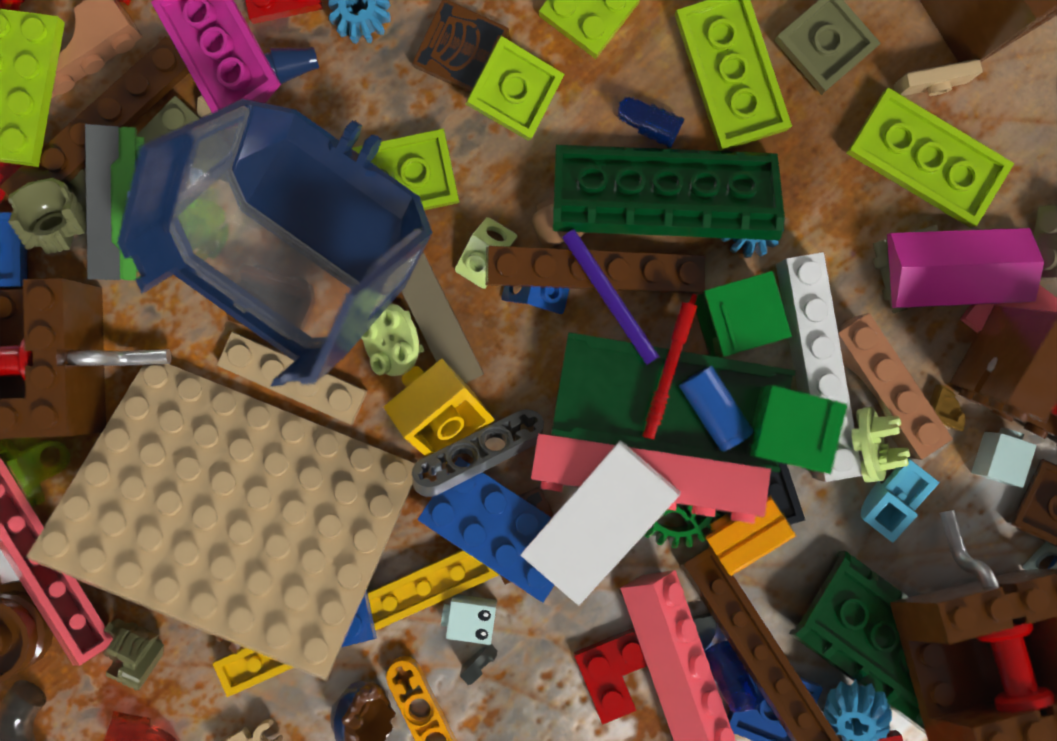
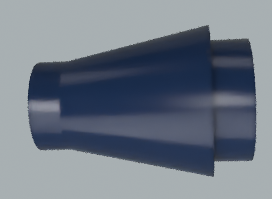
(291, 62)

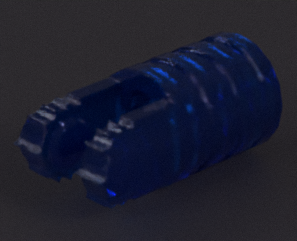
(650, 120)
(732, 678)

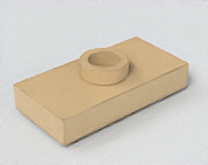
(938, 79)

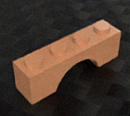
(99, 35)
(880, 368)

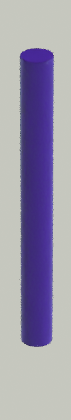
(610, 297)

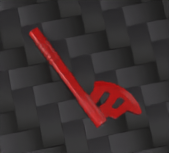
(678, 338)

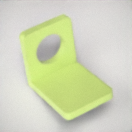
(473, 260)

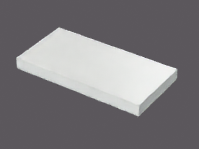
(600, 523)

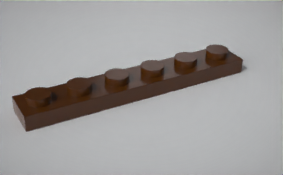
(117, 106)
(623, 269)
(757, 649)

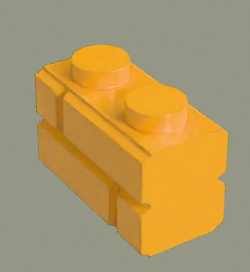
(743, 543)

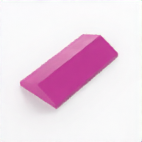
(218, 50)
(963, 267)

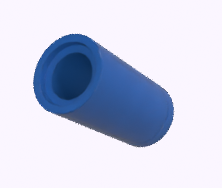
(716, 408)

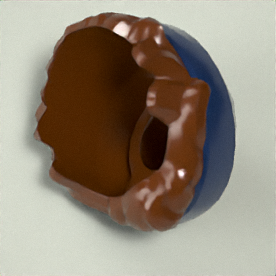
(362, 713)

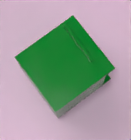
(742, 315)
(796, 428)

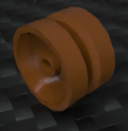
(22, 634)

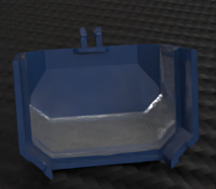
(276, 228)

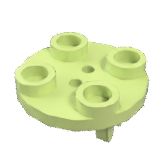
(392, 342)
(870, 440)

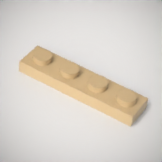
(263, 364)

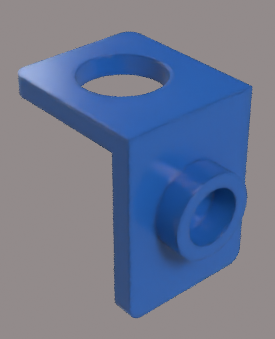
(545, 298)

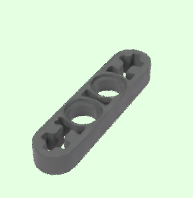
(475, 447)

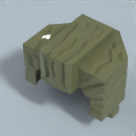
(46, 215)
(133, 653)

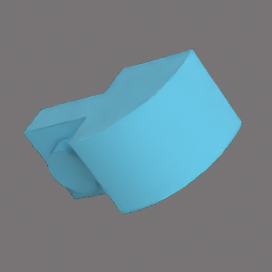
(893, 503)

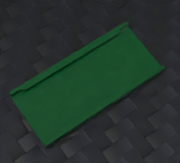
(668, 192)
(610, 389)
(857, 633)

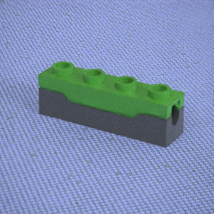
(109, 175)

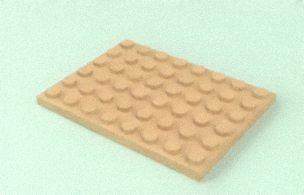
(229, 517)

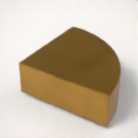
(947, 408)

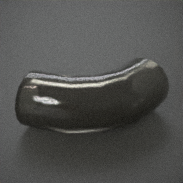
(19, 711)

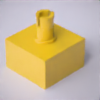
(436, 408)

